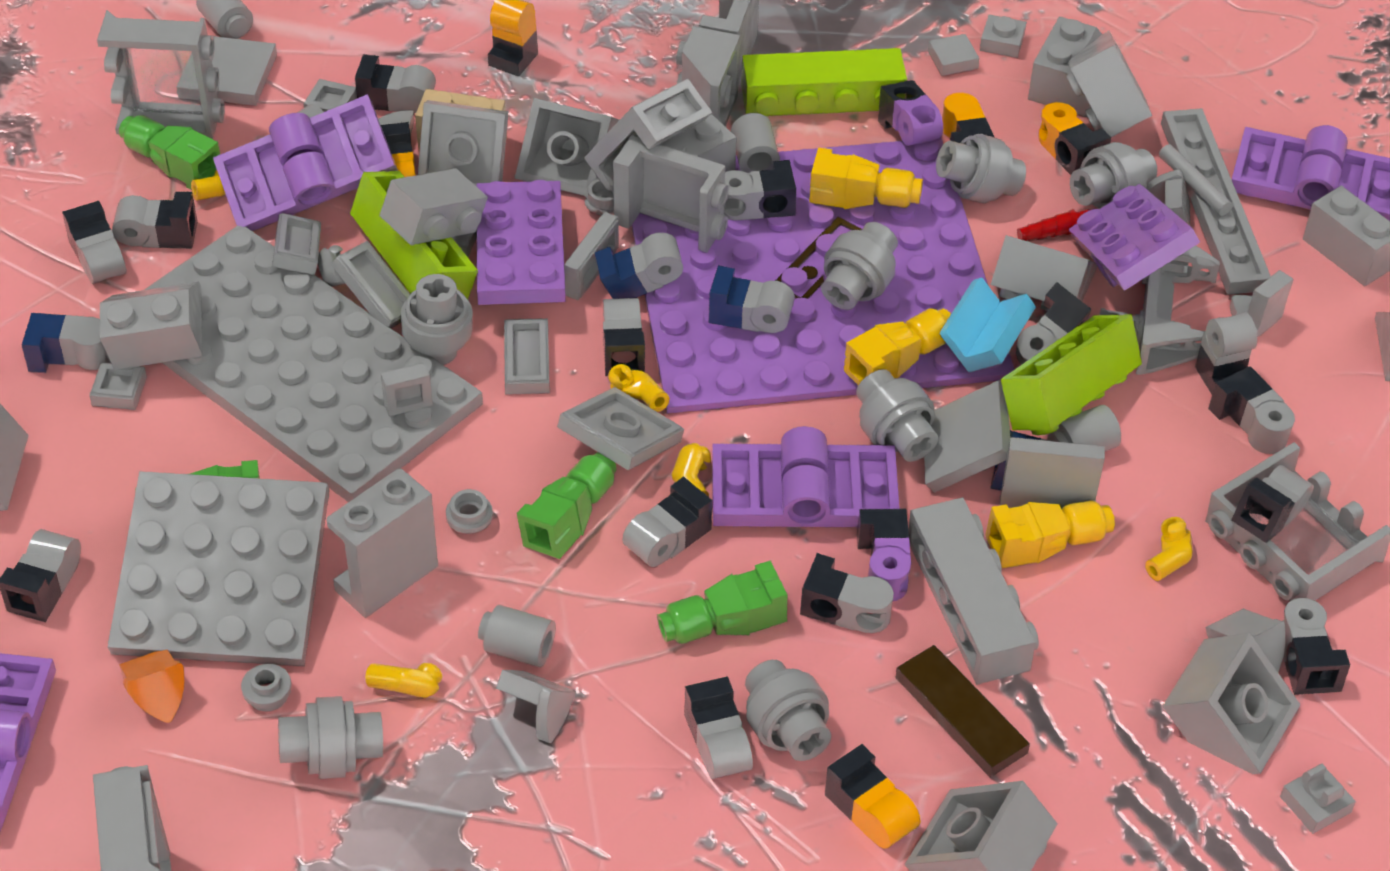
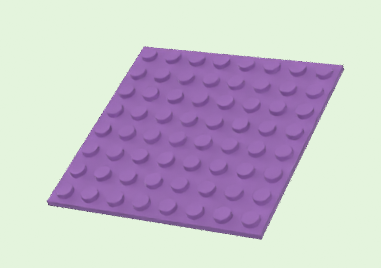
(735, 367)

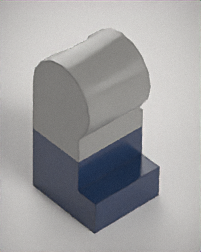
(640, 267)
(749, 303)
(63, 342)

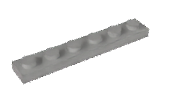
(1229, 235)

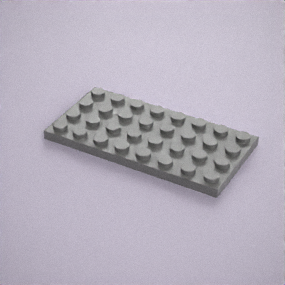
(308, 366)

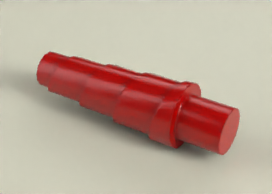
(1050, 226)

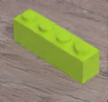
(819, 81)
(407, 260)
(1071, 373)

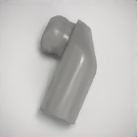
(325, 259)

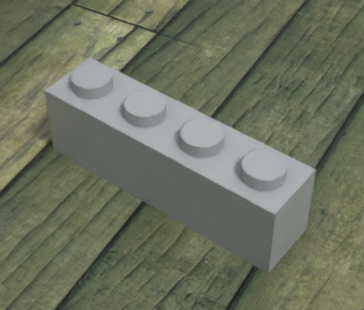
(972, 590)

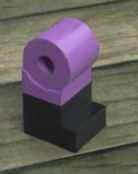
(913, 117)
(888, 538)

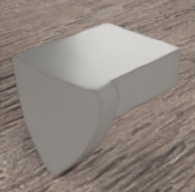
(1172, 191)
(1266, 303)
(1266, 631)
(551, 700)

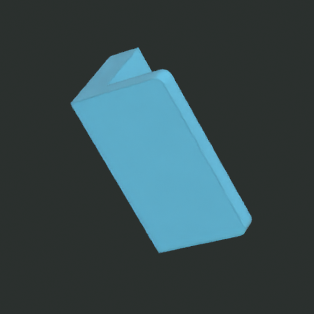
(983, 327)

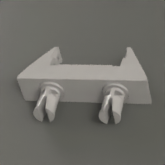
(1156, 334)

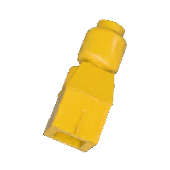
(857, 181)
(894, 345)
(1043, 529)

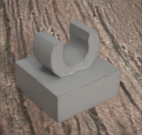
(1317, 798)

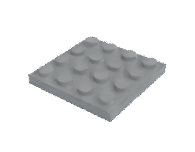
(220, 568)

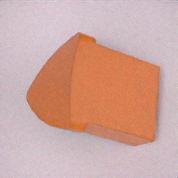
(155, 683)

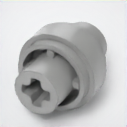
(981, 168)
(1109, 171)
(859, 265)
(437, 318)
(897, 414)
(787, 710)
(330, 737)

